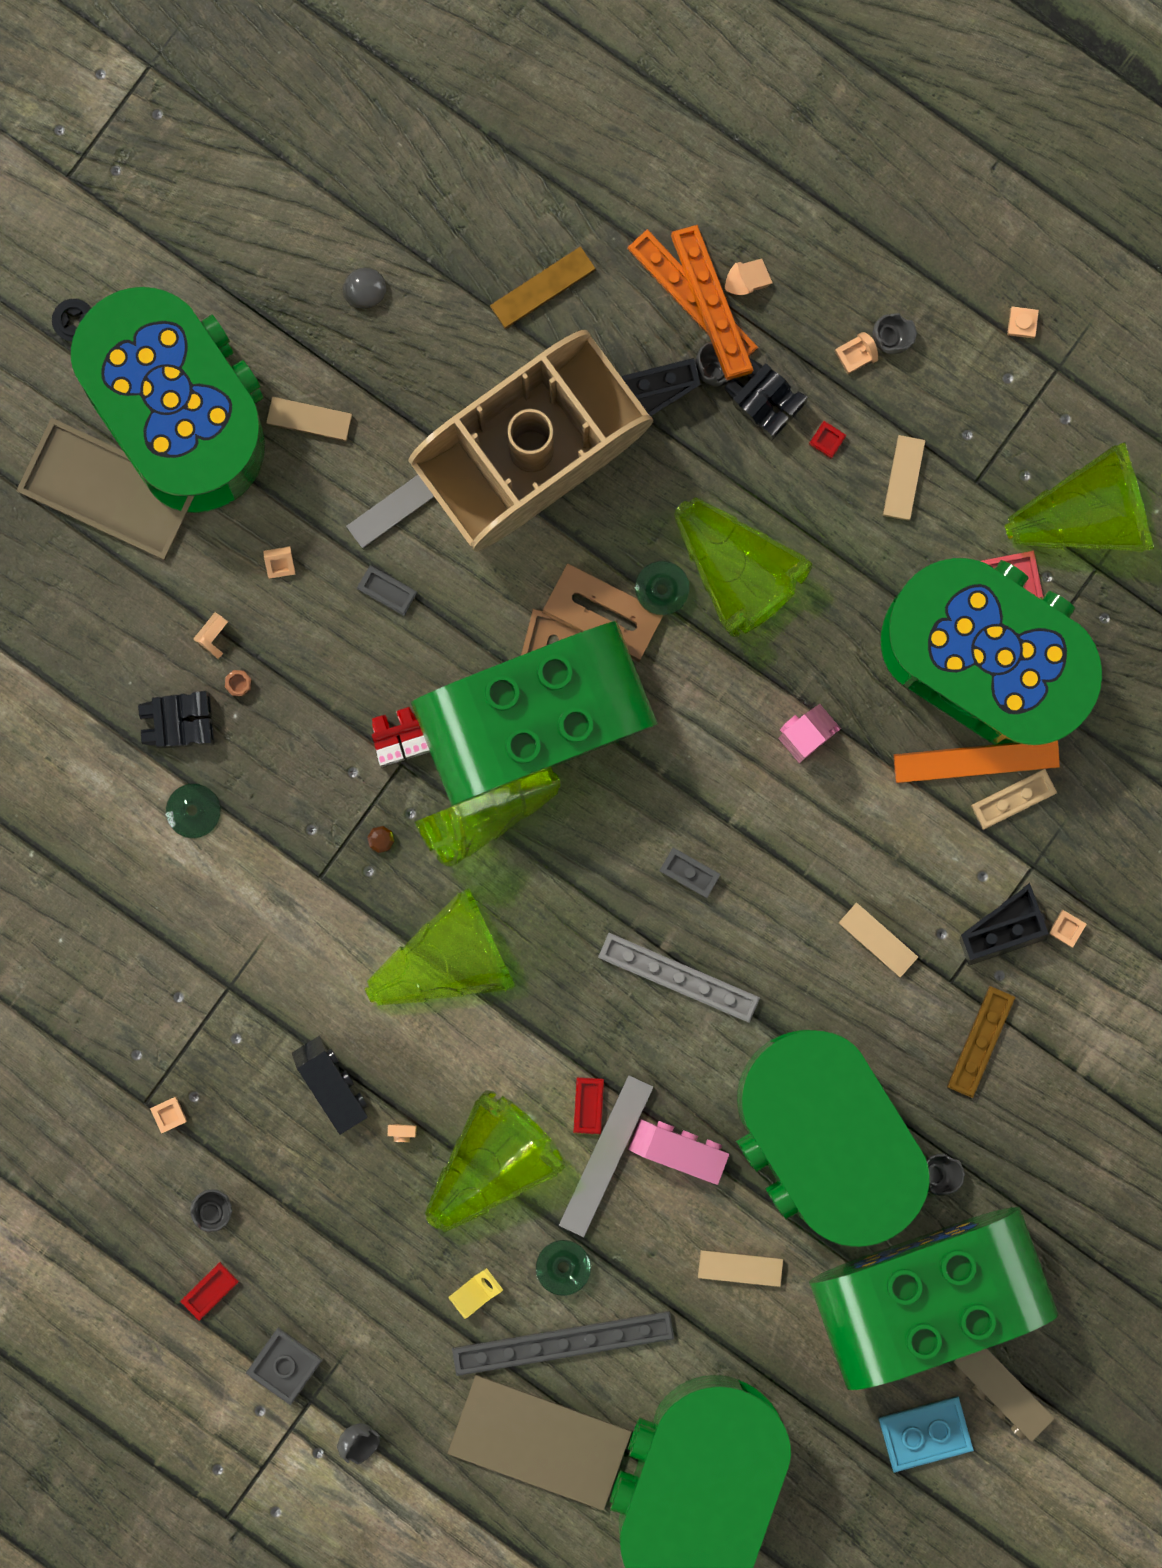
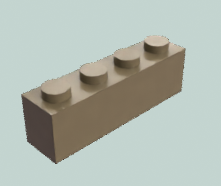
(1005, 1392)

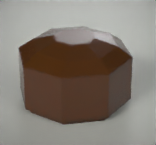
(381, 839)

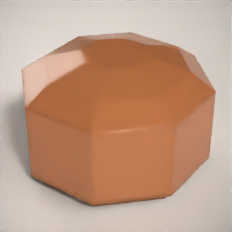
(238, 683)

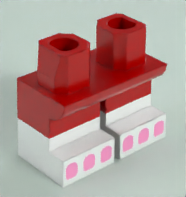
(387, 741)

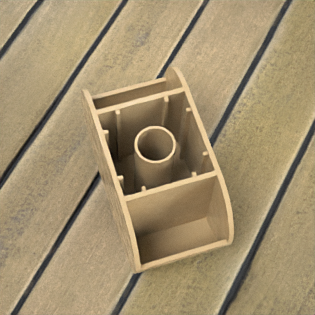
(530, 440)

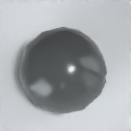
(364, 288)
(894, 333)
(708, 366)
(945, 1174)
(211, 1210)
(358, 1443)

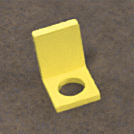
(475, 1293)

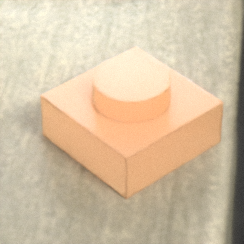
(1022, 322)
(279, 562)
(1067, 928)
(168, 1115)
(402, 1132)

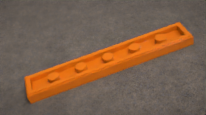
(673, 279)
(711, 302)
(974, 761)

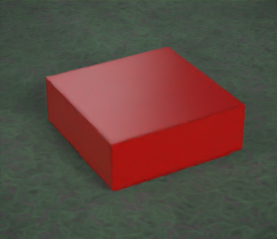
(827, 439)

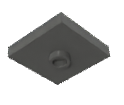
(284, 1366)

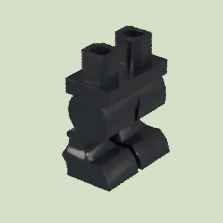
(757, 394)
(169, 723)

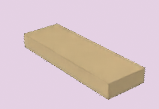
(309, 419)
(903, 477)
(1014, 799)
(878, 940)
(740, 1268)

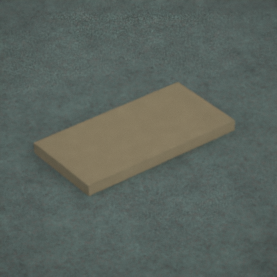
(99, 489)
(539, 1442)

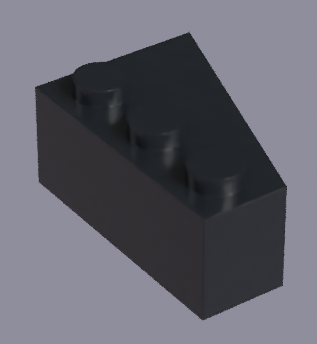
(663, 384)
(1006, 929)
(330, 1085)

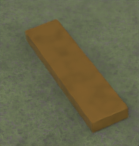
(542, 287)
(981, 1041)

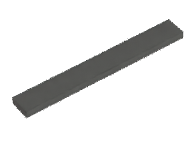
(562, 1343)

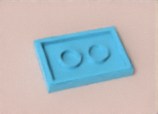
(925, 1434)

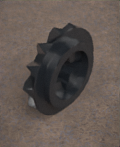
(60, 318)

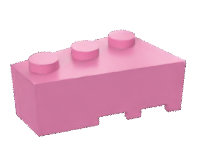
(808, 733)
(679, 1150)

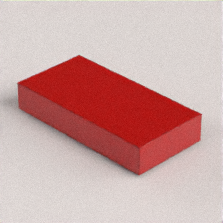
(588, 1105)
(209, 1291)

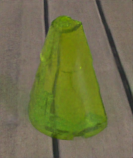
(1088, 509)
(739, 565)
(478, 821)
(443, 960)
(491, 1163)

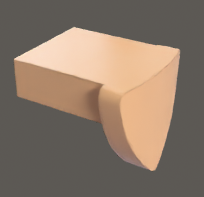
(747, 277)
(857, 352)
(209, 633)

